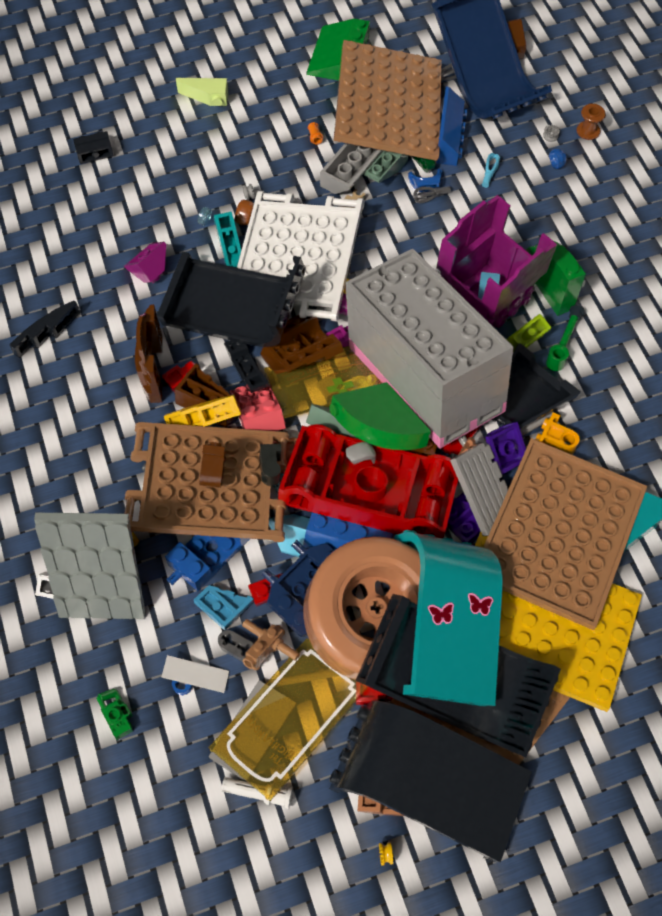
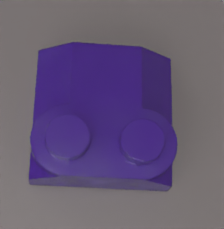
(506, 446)

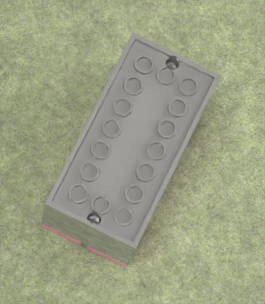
(428, 346)

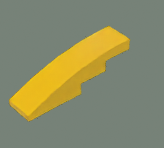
(205, 413)

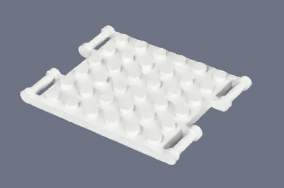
(316, 234)

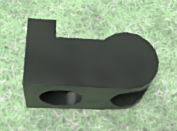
(269, 467)

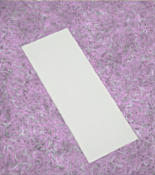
(195, 674)

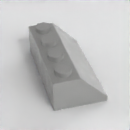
(347, 167)

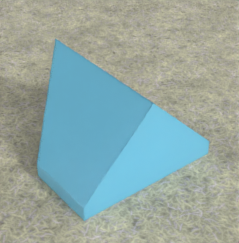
(294, 529)

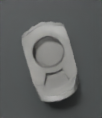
(361, 452)

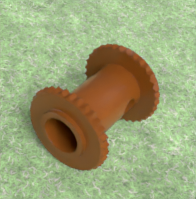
(592, 116)

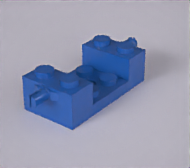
(196, 563)

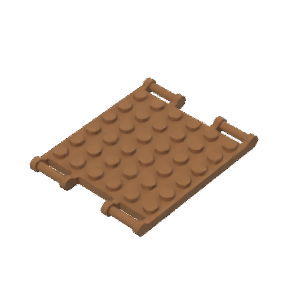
(179, 505)

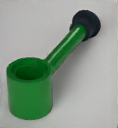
(560, 350)

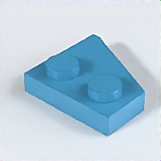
(222, 605)

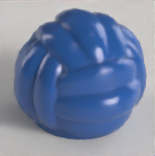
(557, 158)

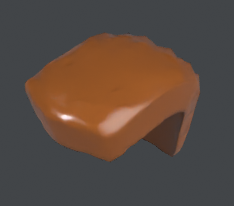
(243, 212)

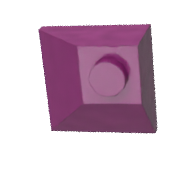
(149, 262)

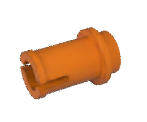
(315, 135)

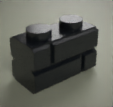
(93, 147)

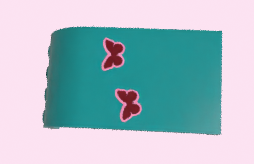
(455, 621)

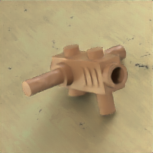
(267, 642)

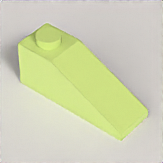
(206, 90)

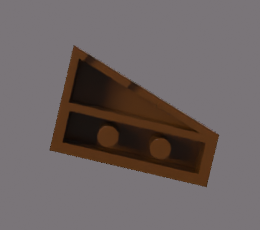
(199, 388)

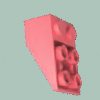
(259, 409)

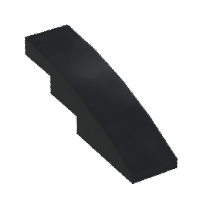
(50, 324)

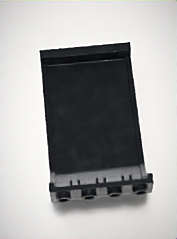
(230, 301)
(521, 686)

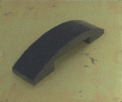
(245, 366)

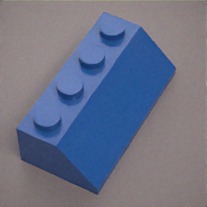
(451, 128)
(337, 532)

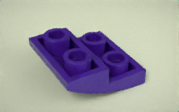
(462, 521)

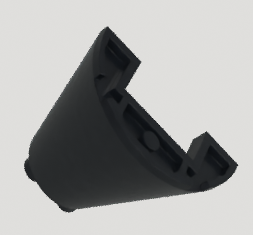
(532, 390)

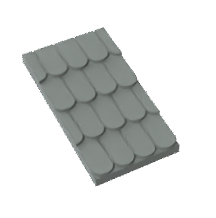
(91, 564)

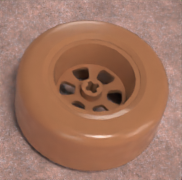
(330, 592)

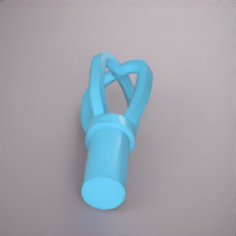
(489, 173)

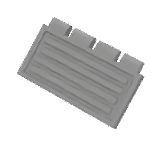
(481, 484)

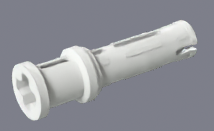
(244, 789)

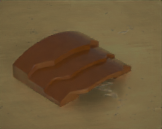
(149, 341)
(300, 346)

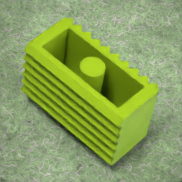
(529, 332)

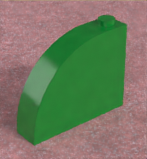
(561, 281)
(380, 418)

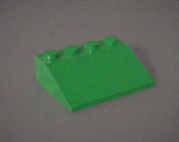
(328, 49)

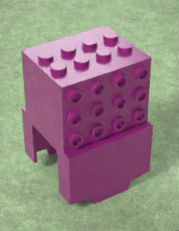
(482, 246)

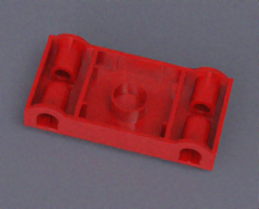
(390, 495)

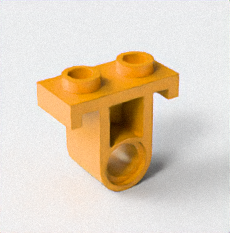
(556, 435)

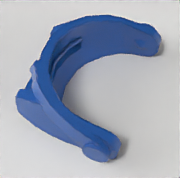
(432, 182)

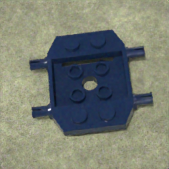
(289, 590)

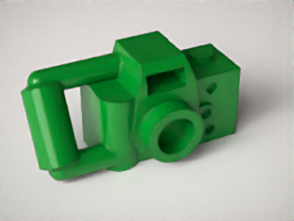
(114, 713)

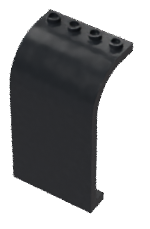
(432, 777)

